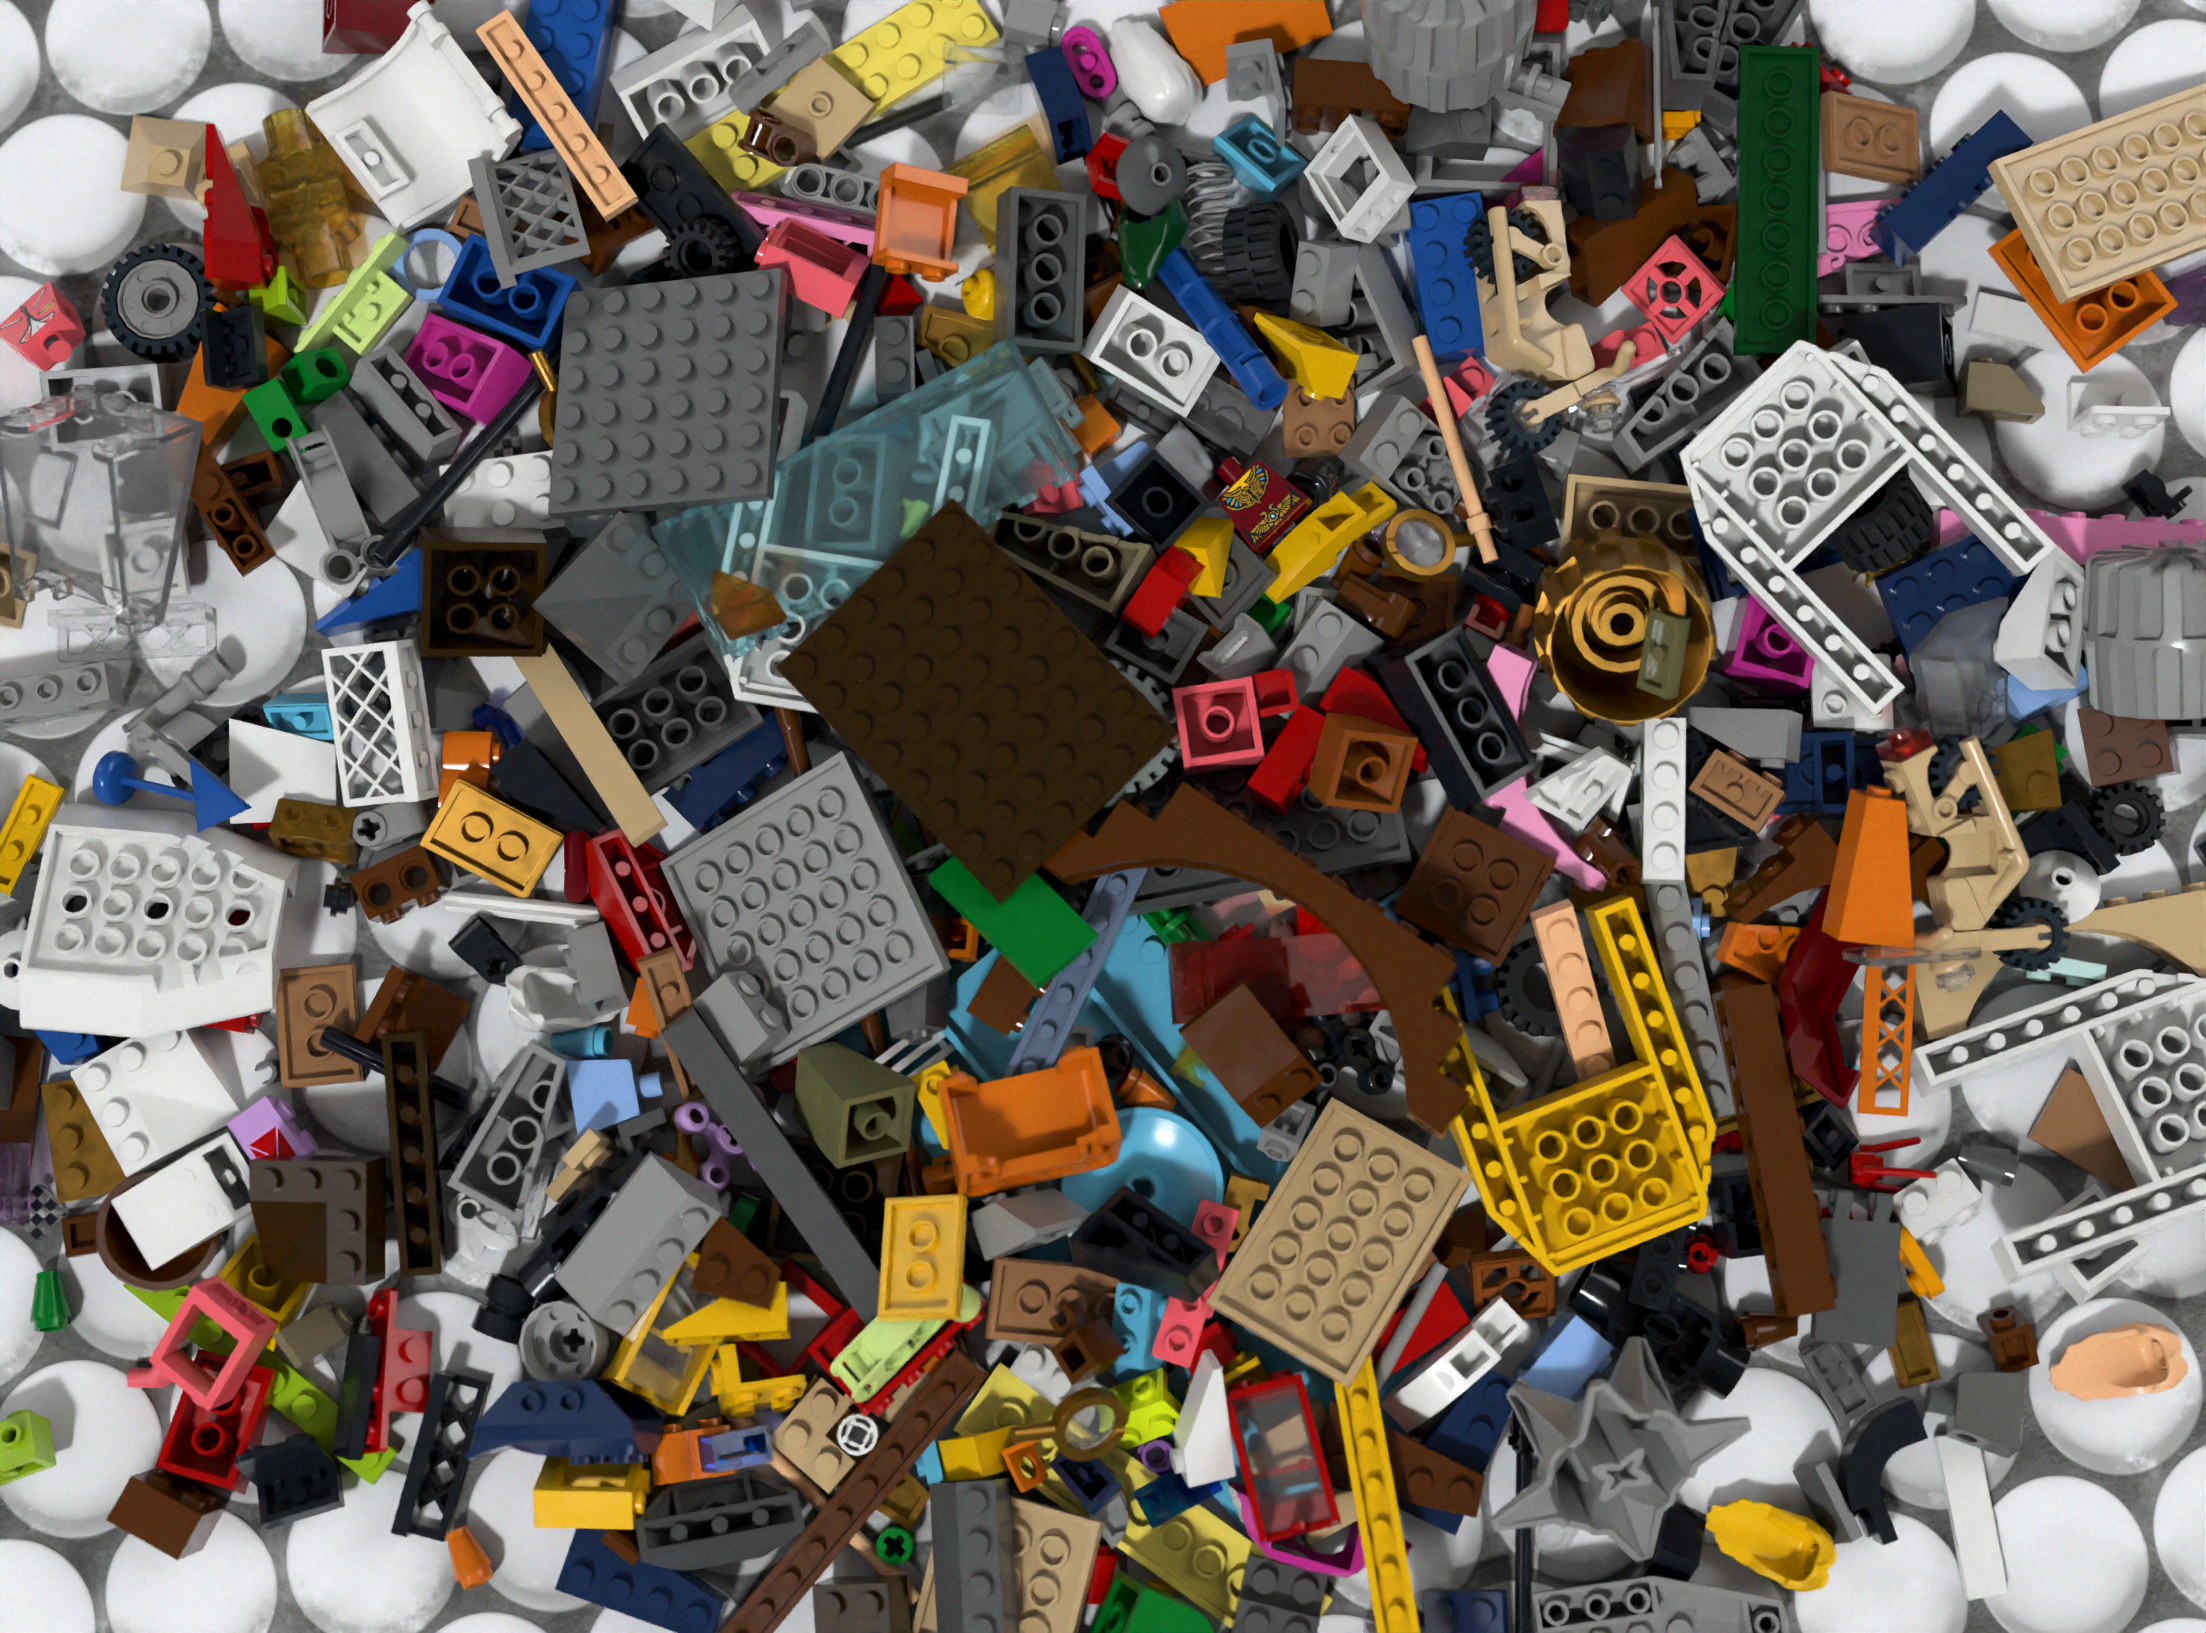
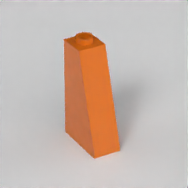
(219, 409)
(1871, 873)

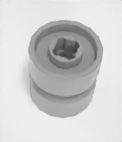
(1609, 736)

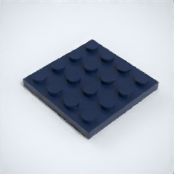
(1941, 582)

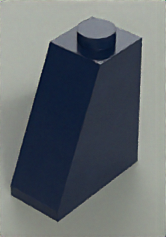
(1059, 104)

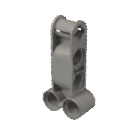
(333, 504)

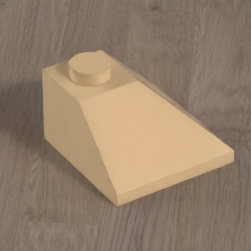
(163, 158)

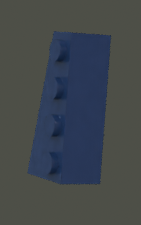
(1946, 191)
(735, 773)
(1467, 1435)
(642, 1591)

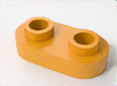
(1922, 1276)

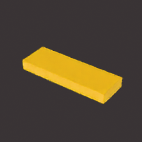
(27, 827)

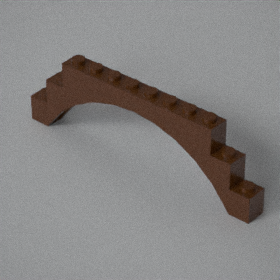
(1401, 966)

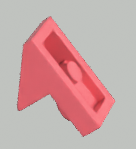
(1645, 338)
(1461, 389)

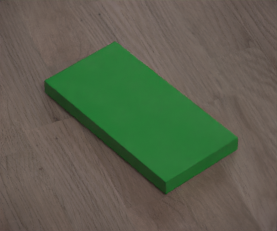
(1030, 929)

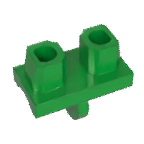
(1176, 925)

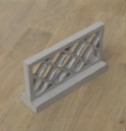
(500, 228)

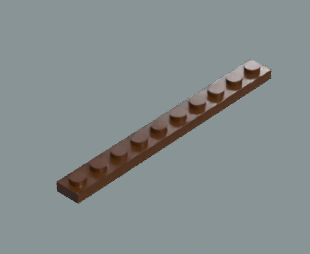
(859, 1496)

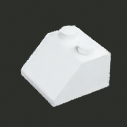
(2095, 1272)

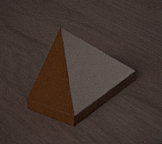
(1466, 1235)

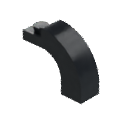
(1865, 1455)

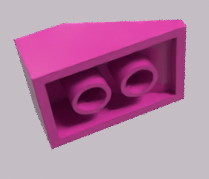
(465, 368)

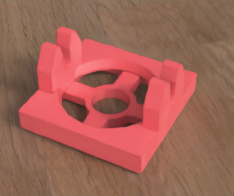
(1638, 294)

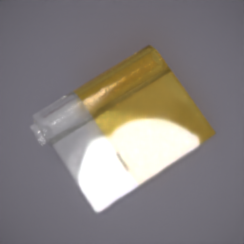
(991, 170)

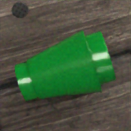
(50, 1303)

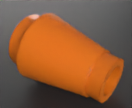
(1142, 1090)
(468, 1558)

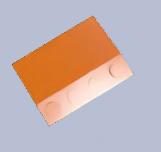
(2092, 324)

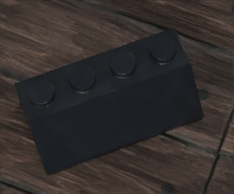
(1458, 718)

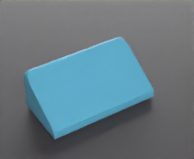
(301, 715)

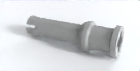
(193, 687)

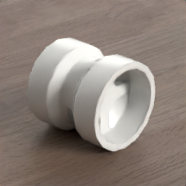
(864, 1433)

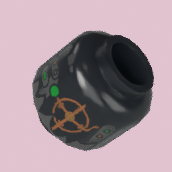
(1315, 479)

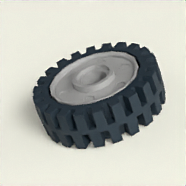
(136, 292)

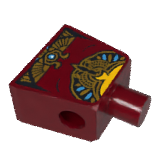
(1260, 502)

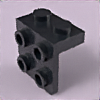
(2070, 831)
(293, 1479)

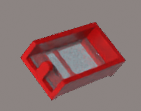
(1280, 1457)

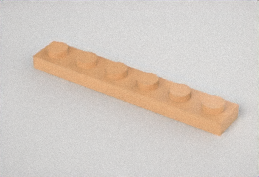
(556, 115)
(1573, 989)

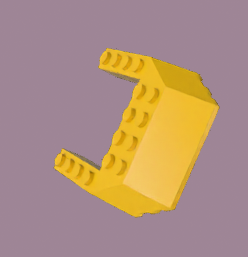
(1610, 1153)

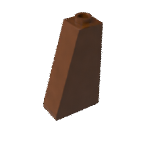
(1612, 250)

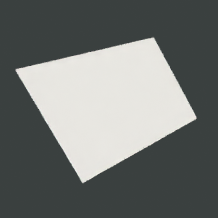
(278, 765)

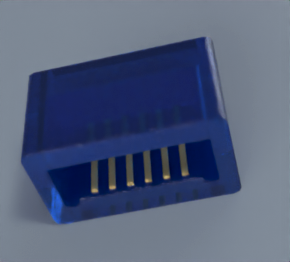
(735, 1448)

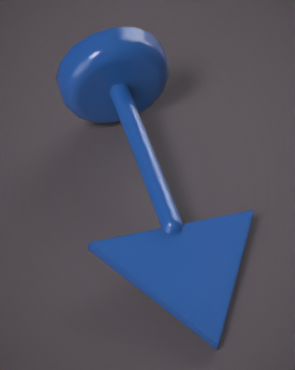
(118, 778)

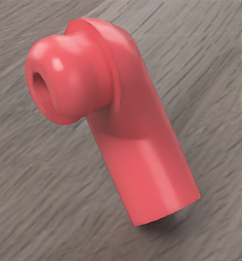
(146, 1378)

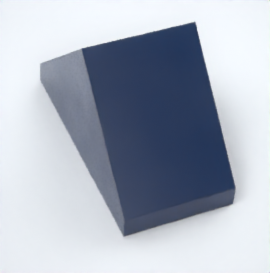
(1089, 1480)

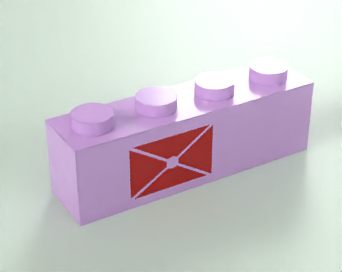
(270, 1129)

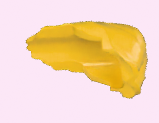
(1774, 1543)

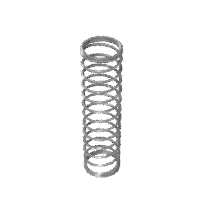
(1201, 182)

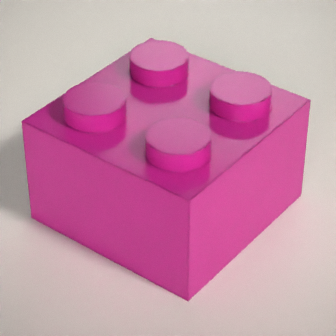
(1764, 652)

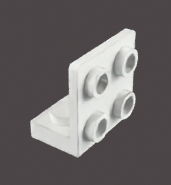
(2112, 409)
(1836, 712)

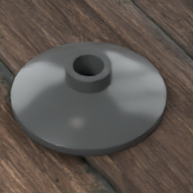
(1137, 180)

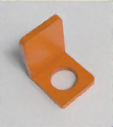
(1012, 1457)

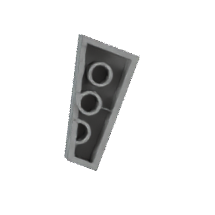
(1687, 399)
(509, 1143)

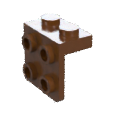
(604, 236)

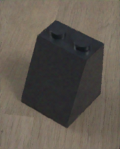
(1910, 344)
(1168, 488)

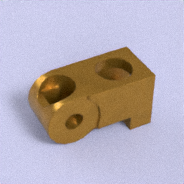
(1240, 1195)

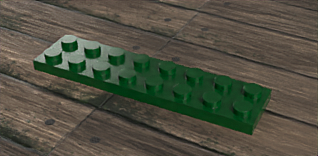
(1776, 199)

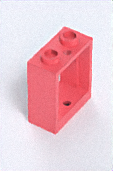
(816, 266)
(233, 1314)

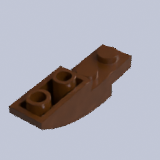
(229, 514)

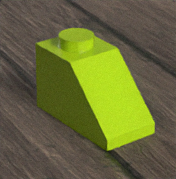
(283, 300)

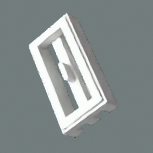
(938, 1041)

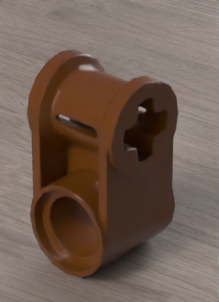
(770, 139)

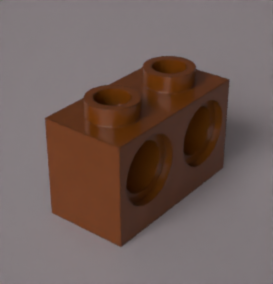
(397, 874)

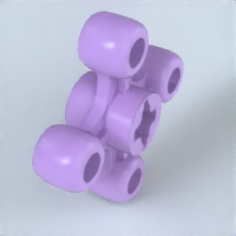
(716, 1141)

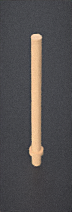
(819, 1501)

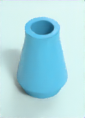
(585, 1043)

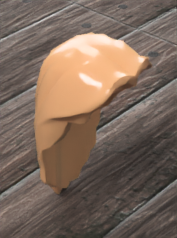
(2121, 1363)

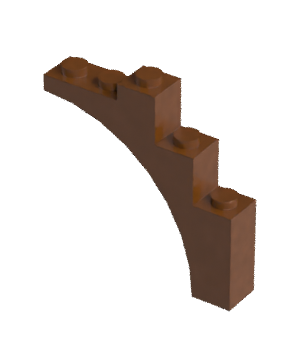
(1808, 862)

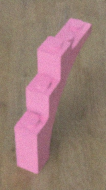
(1512, 674)

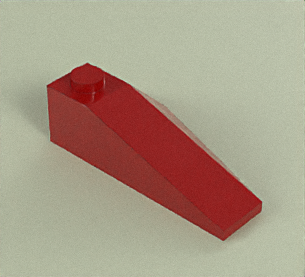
(232, 244)

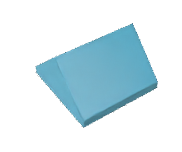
(1257, 159)

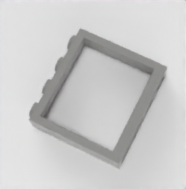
(1541, 53)

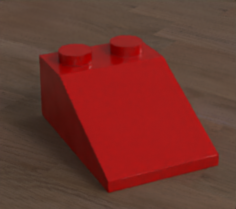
(205, 1442)

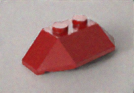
(636, 899)

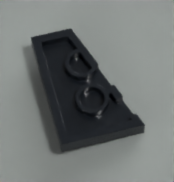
(1705, 825)

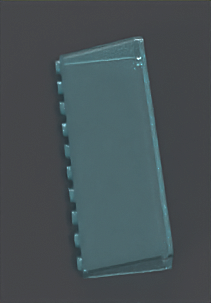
(871, 487)

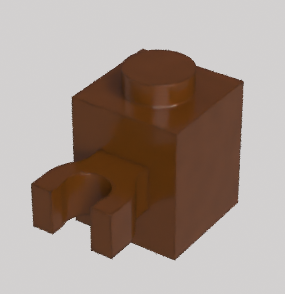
(1086, 1348)

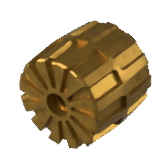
(1602, 662)

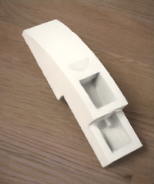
(1454, 1366)

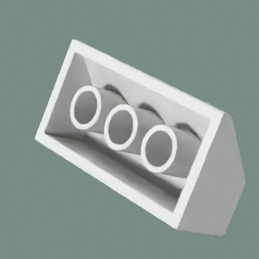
(691, 77)

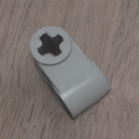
(398, 824)

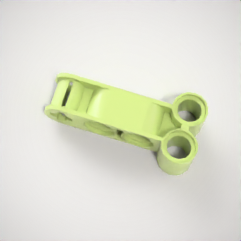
(888, 1345)

